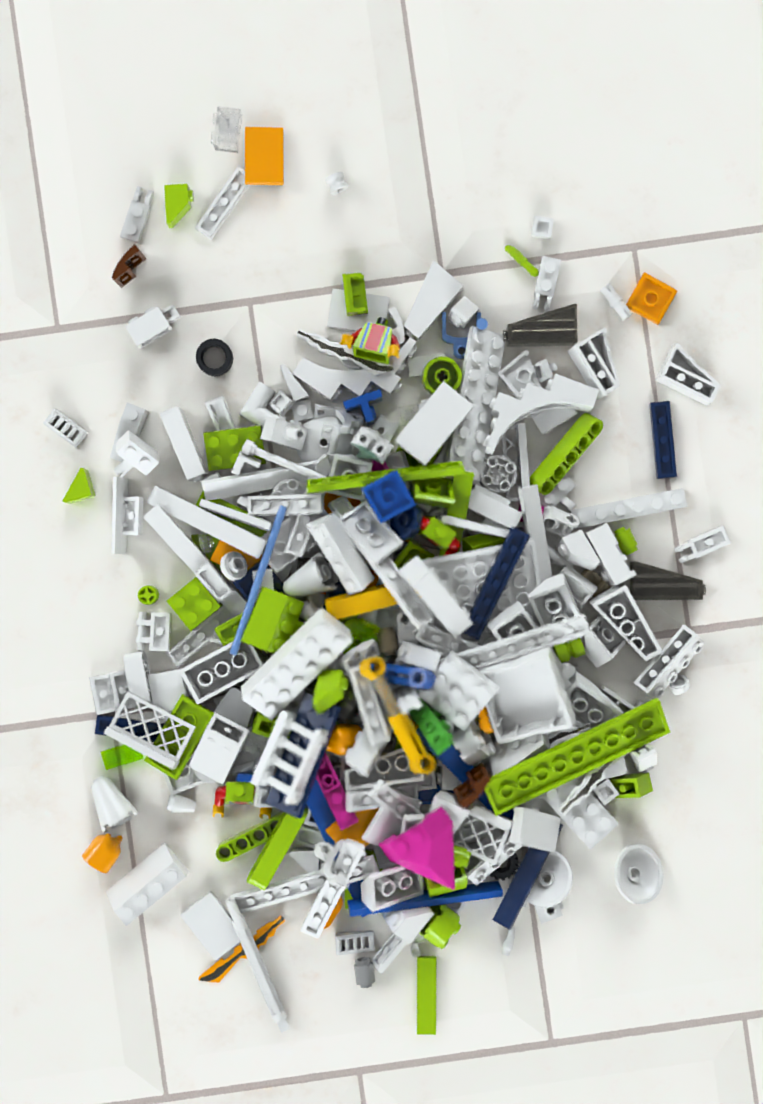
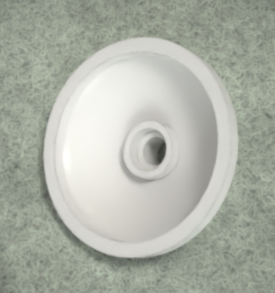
(312, 448)
(646, 874)
(560, 882)

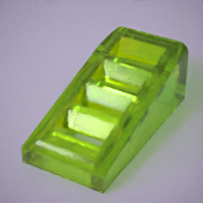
(359, 629)

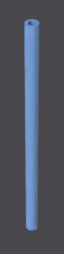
(258, 579)

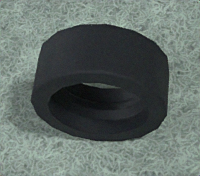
(211, 343)

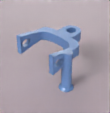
(457, 342)

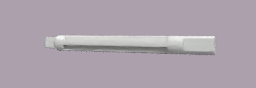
(257, 965)

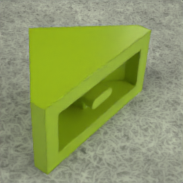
(80, 488)

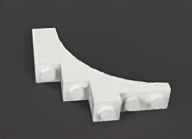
(329, 381)
(559, 393)

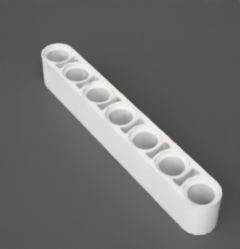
(207, 522)

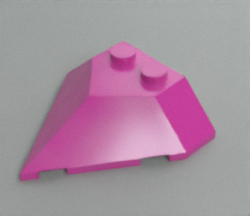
(426, 848)

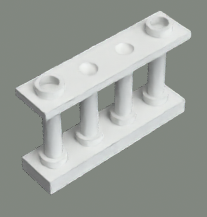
(271, 757)

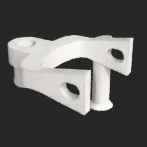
(351, 424)
(328, 857)

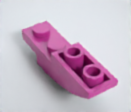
(334, 794)

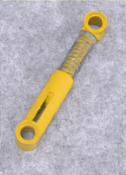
(400, 722)

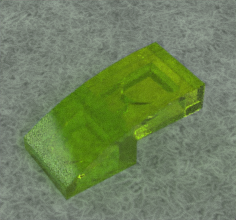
(119, 756)

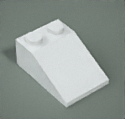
(590, 702)

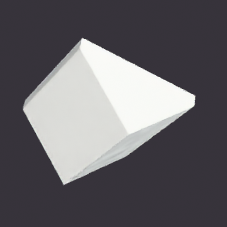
(346, 465)

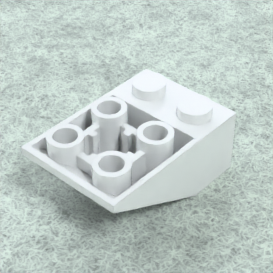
(219, 748)

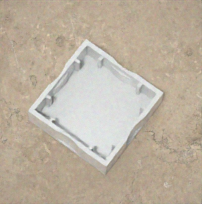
(528, 697)

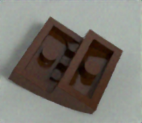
(123, 271)
(472, 788)

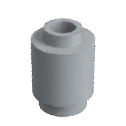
(364, 972)

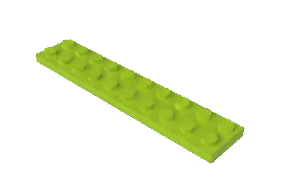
(576, 756)

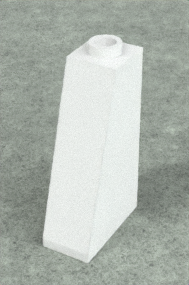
(433, 298)
(184, 443)
(493, 509)

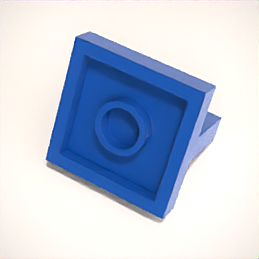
(362, 402)
(388, 496)

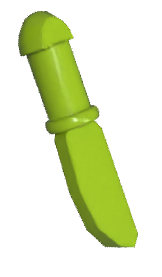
(518, 256)

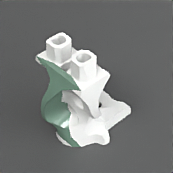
(373, 444)

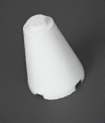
(311, 578)
(111, 804)

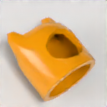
(342, 738)
(103, 852)

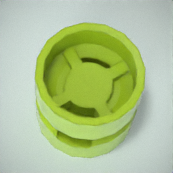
(569, 648)

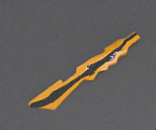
(222, 967)

